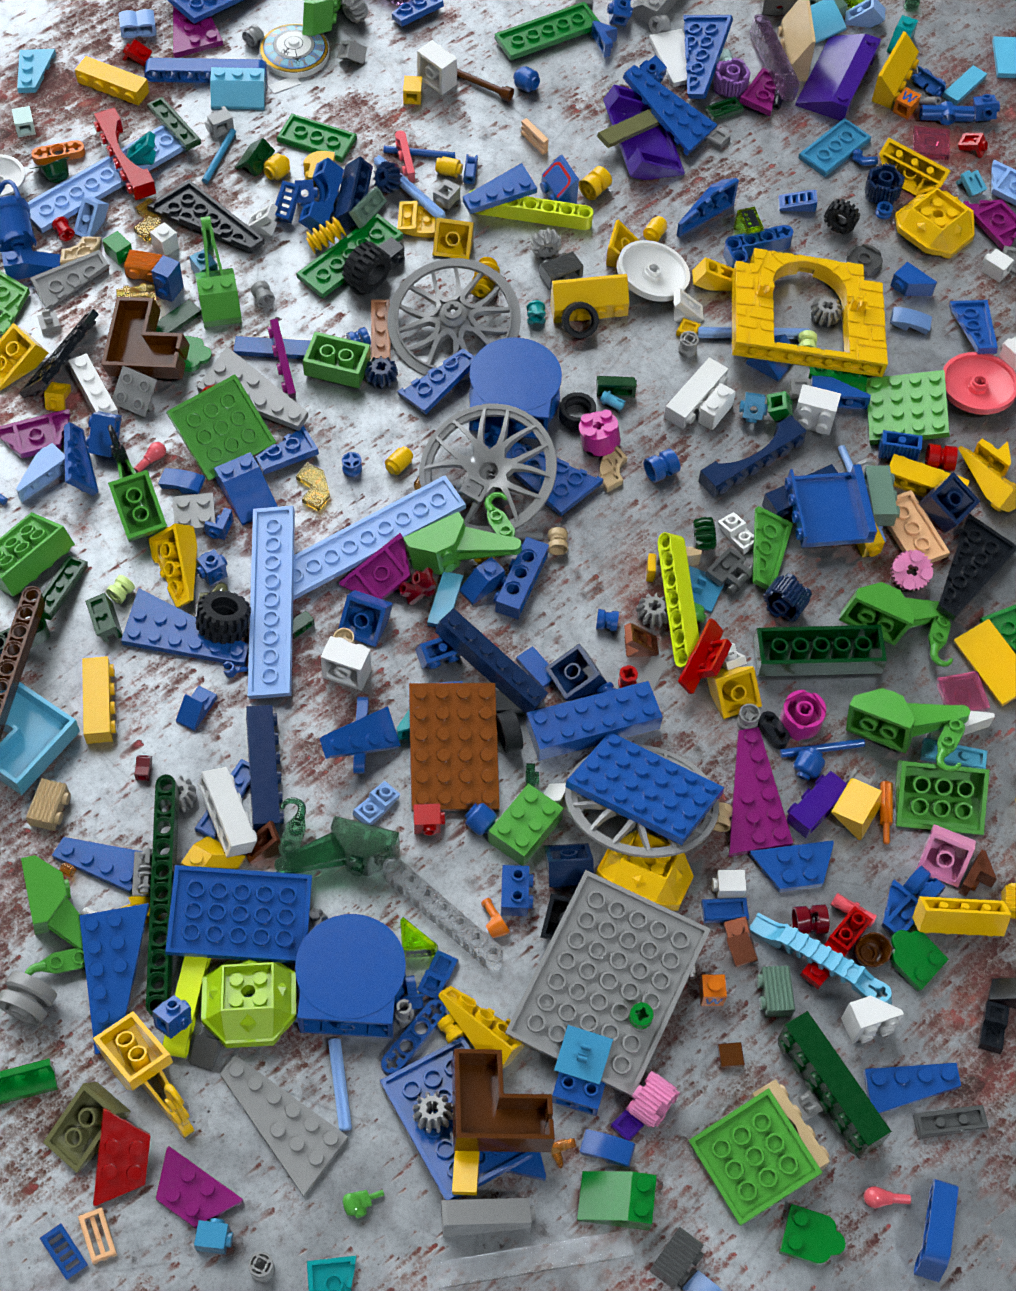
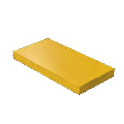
(991, 658)

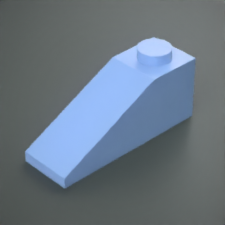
(44, 468)

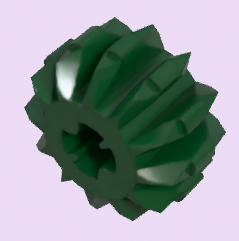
(704, 533)

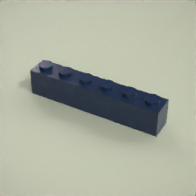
(491, 661)
(262, 767)

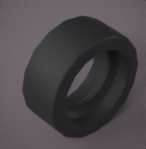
(594, 320)
(571, 399)
(509, 731)

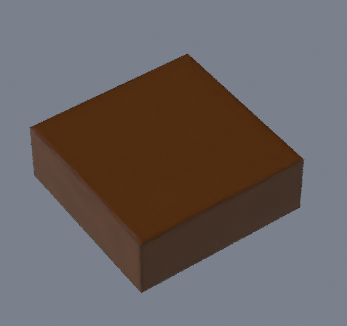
(730, 1055)

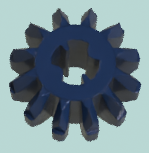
(387, 177)
(381, 372)

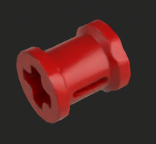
(61, 225)
(627, 672)

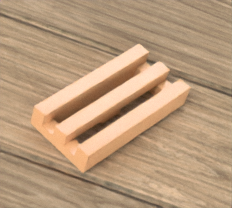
(534, 136)
(103, 1254)

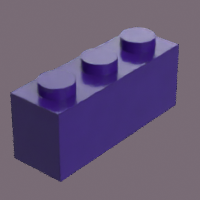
(815, 804)

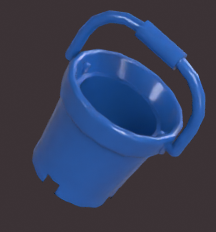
(15, 221)

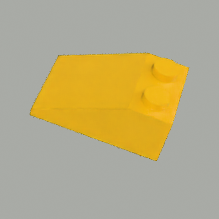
(18, 355)

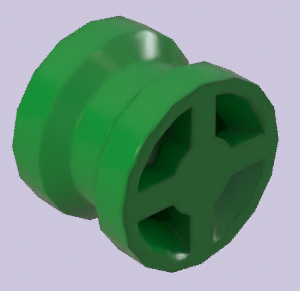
(639, 1020)

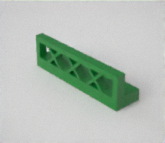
(27, 1081)

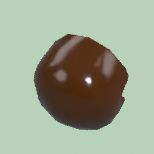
(873, 950)

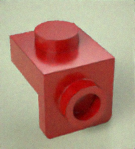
(137, 52)

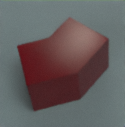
(143, 767)

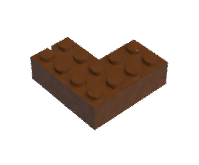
(138, 346)
(489, 1117)

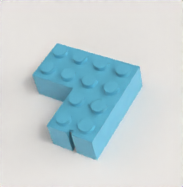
(34, 738)

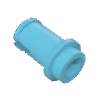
(612, 401)

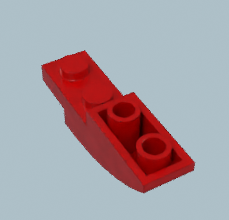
(840, 941)

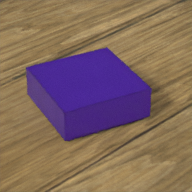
(627, 1126)

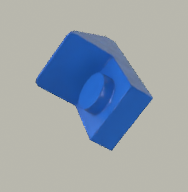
(604, 36)
(195, 707)

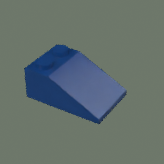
(244, 487)

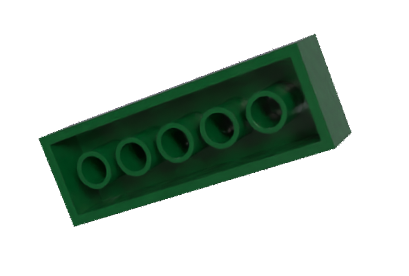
(819, 650)
(833, 1085)

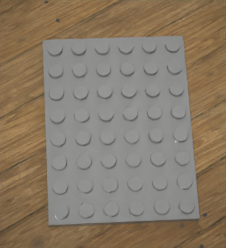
(600, 964)

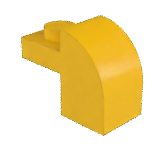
(311, 161)

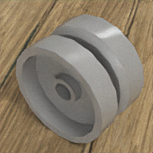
(26, 998)

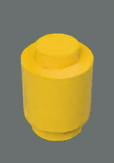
(449, 166)
(655, 229)
(399, 460)

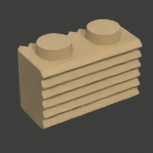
(48, 804)

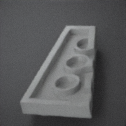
(65, 279)

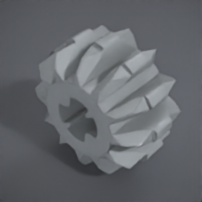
(355, 10)
(546, 243)
(826, 311)
(652, 610)
(187, 793)
(432, 1120)

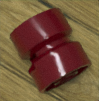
(803, 917)

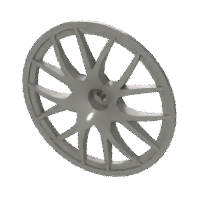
(445, 323)
(495, 459)
(699, 834)

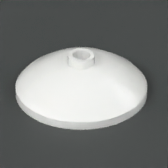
(11, 169)

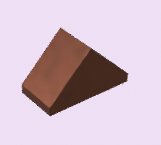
(266, 845)

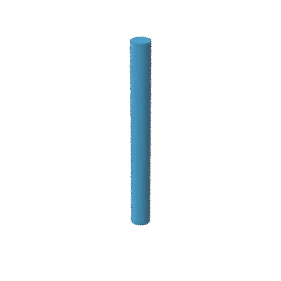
(219, 155)

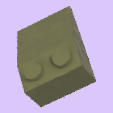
(78, 1130)

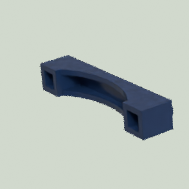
(720, 477)

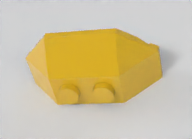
(919, 172)

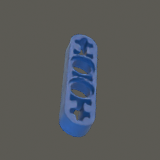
(362, 711)
(413, 1037)

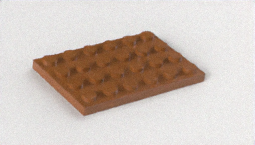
(453, 745)

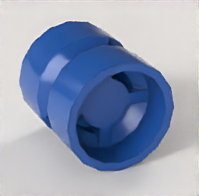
(659, 466)
(923, 885)

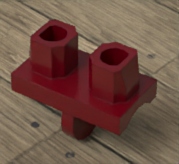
(420, 586)

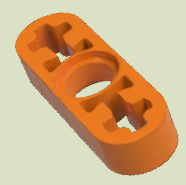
(45, 150)

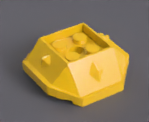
(936, 223)
(657, 879)

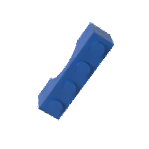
(328, 179)

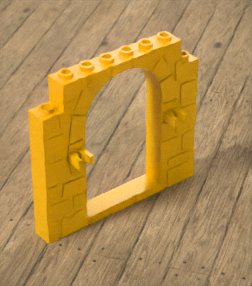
(861, 314)

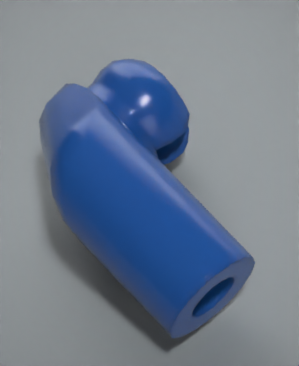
(862, 160)

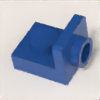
(221, 526)

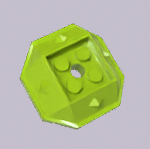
(253, 1019)

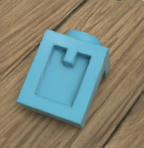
(972, 182)

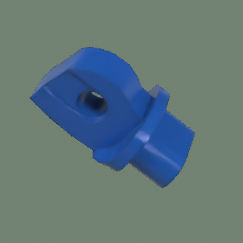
(414, 998)

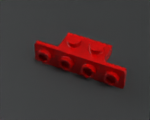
(706, 656)

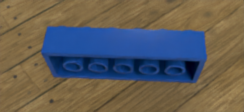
(589, 719)

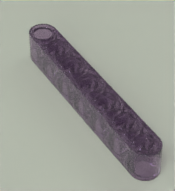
(774, 58)

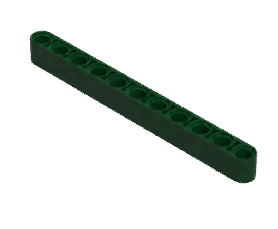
(161, 884)

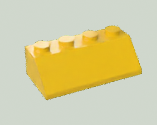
(896, 71)
(604, 293)

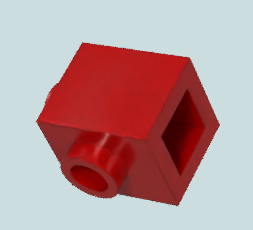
(428, 819)

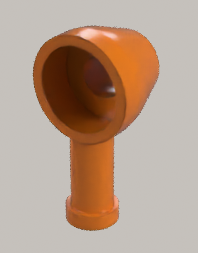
(496, 925)

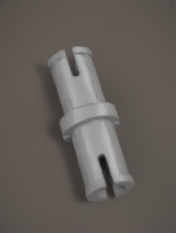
(404, 1013)

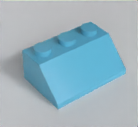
(238, 88)

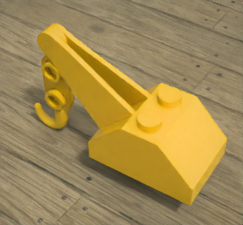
(138, 1056)

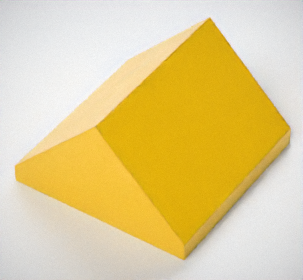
(453, 238)
(619, 239)
(857, 807)

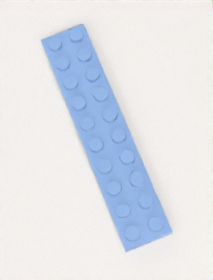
(93, 182)
(365, 537)
(271, 603)

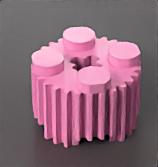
(916, 560)
(653, 1100)

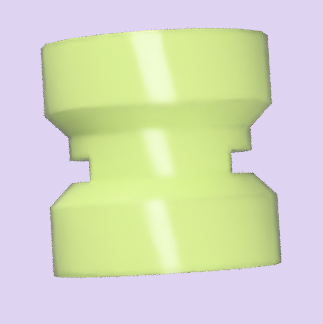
(807, 338)
(120, 589)

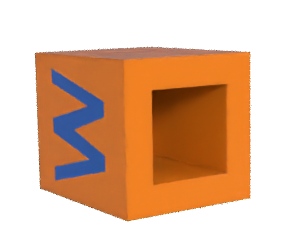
(906, 103)
(712, 990)

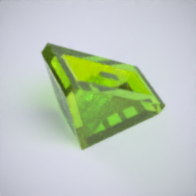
(748, 221)
(415, 942)

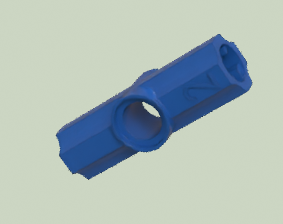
(947, 113)

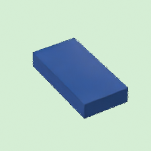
(535, 666)
(724, 909)

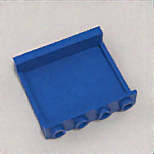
(831, 508)

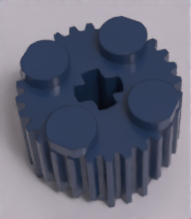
(884, 184)
(787, 597)

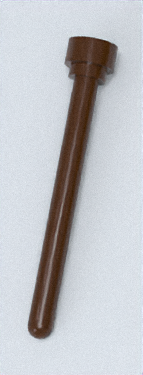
(506, 93)

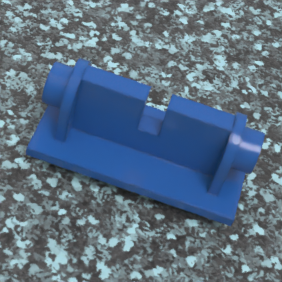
(935, 86)

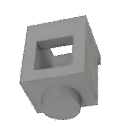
(219, 122)
(444, 197)

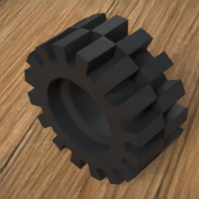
(846, 210)

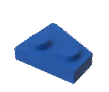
(899, 909)

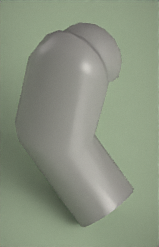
(929, 100)

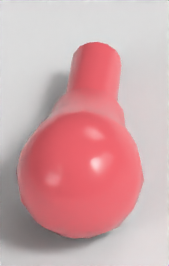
(155, 452)
(877, 1197)

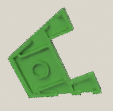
(12, 299)

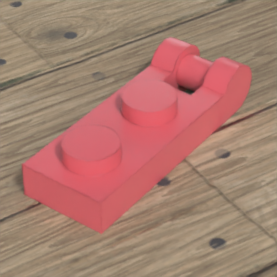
(404, 155)

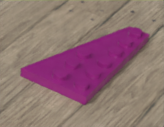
(191, 37)
(757, 810)

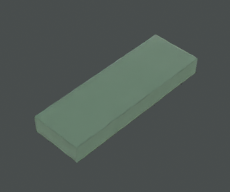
(368, 207)

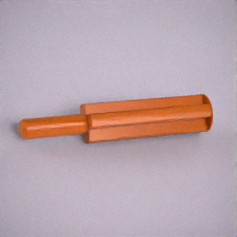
(886, 809)

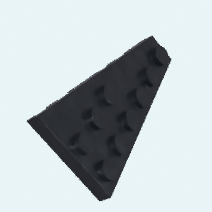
(189, 203)
(59, 357)
(975, 562)

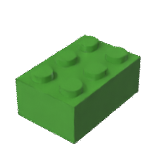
(336, 359)
(525, 825)

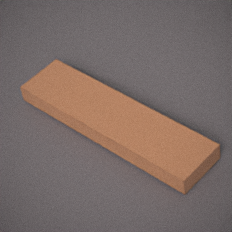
(379, 329)

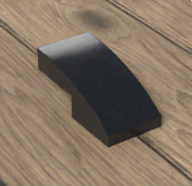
(993, 1027)

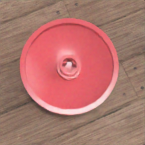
(980, 383)

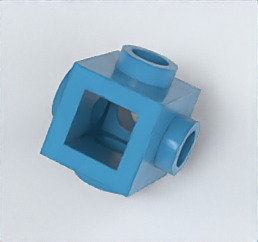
(750, 400)

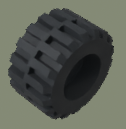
(366, 267)
(223, 617)

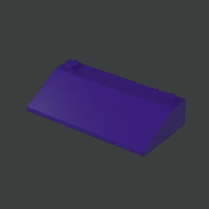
(838, 74)
(649, 153)

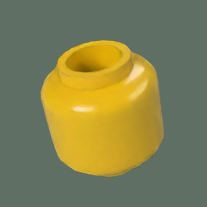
(276, 167)

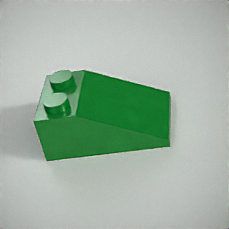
(617, 1198)

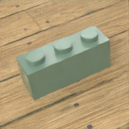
(882, 494)

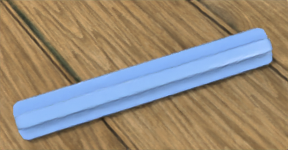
(340, 1086)

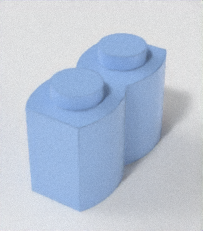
(137, 23)

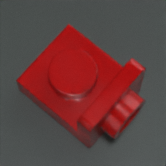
(973, 141)

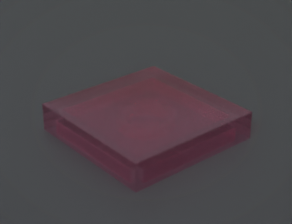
(932, 142)
(963, 690)

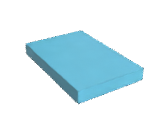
(1004, 56)

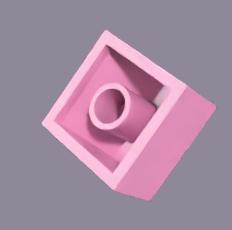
(947, 855)

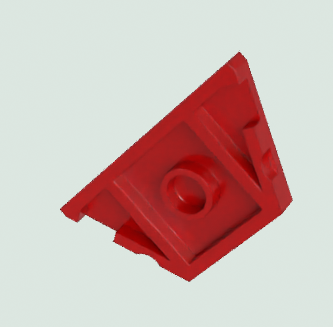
(120, 1158)

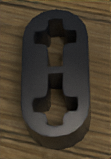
(771, 731)

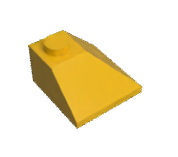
(734, 689)
(211, 854)

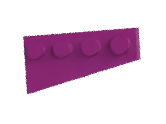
(279, 352)

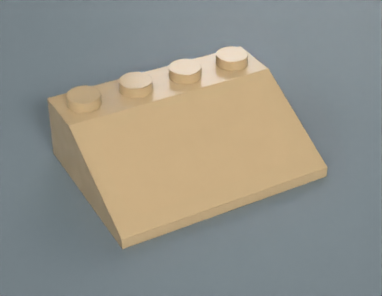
(798, 38)

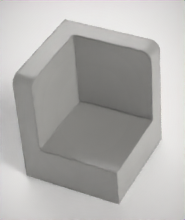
(352, 51)

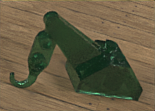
(349, 845)

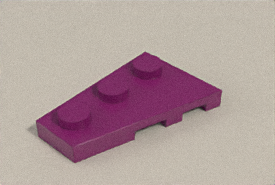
(760, 93)

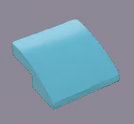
(826, 20)

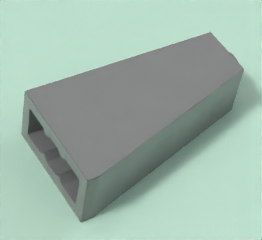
(485, 1215)

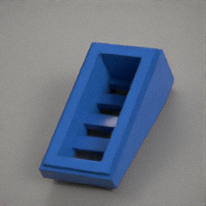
(808, 197)
(292, 204)
(66, 1238)

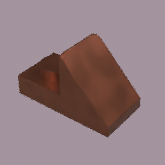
(639, 642)
(980, 872)
(740, 941)

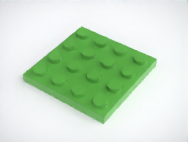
(908, 405)
(220, 425)
(755, 1157)

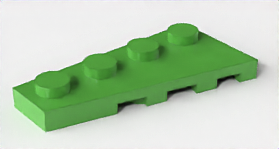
(770, 543)

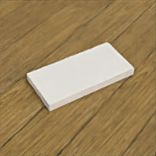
(671, 51)

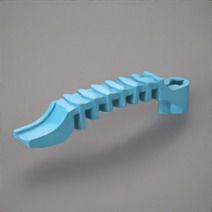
(793, 940)

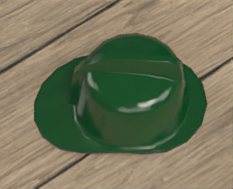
(56, 170)

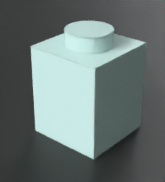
(23, 121)

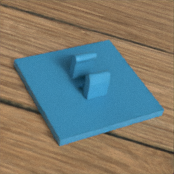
(704, 590)
(583, 1054)

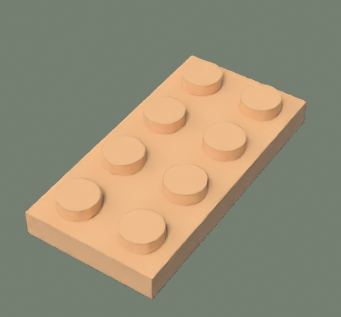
(915, 530)

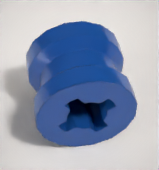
(354, 460)

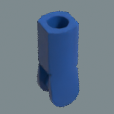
(470, 169)

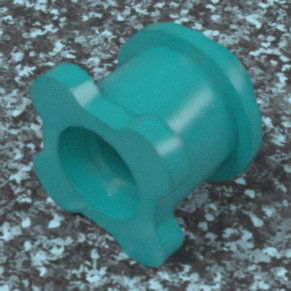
(536, 312)

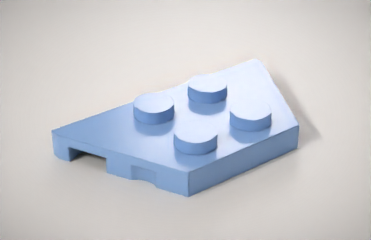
(1003, 182)

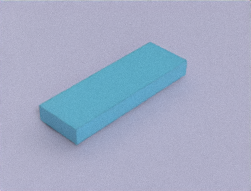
(964, 85)
(445, 597)
(965, 755)

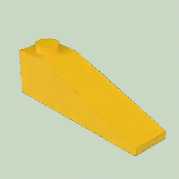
(997, 490)
(176, 555)
(480, 1024)

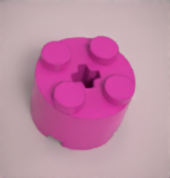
(599, 432)
(803, 714)

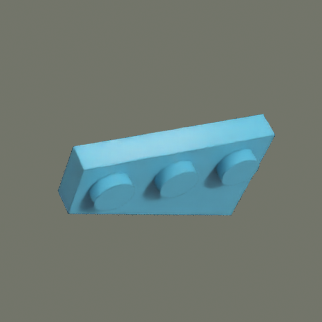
(32, 68)

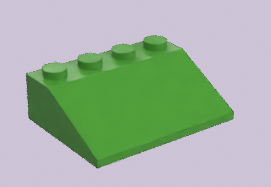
(30, 550)
(940, 797)

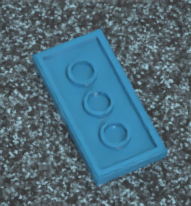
(834, 147)

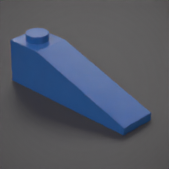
(714, 201)

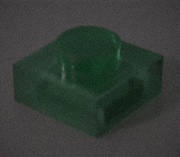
(531, 775)

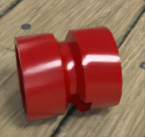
(941, 457)

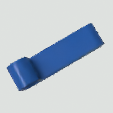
(742, 245)
(938, 1231)

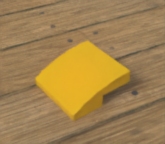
(415, 220)

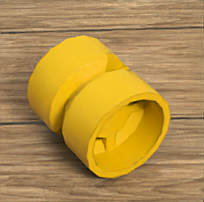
(595, 182)

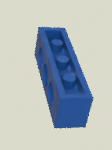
(511, 604)

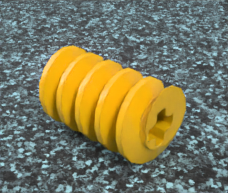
(325, 234)
(485, 285)

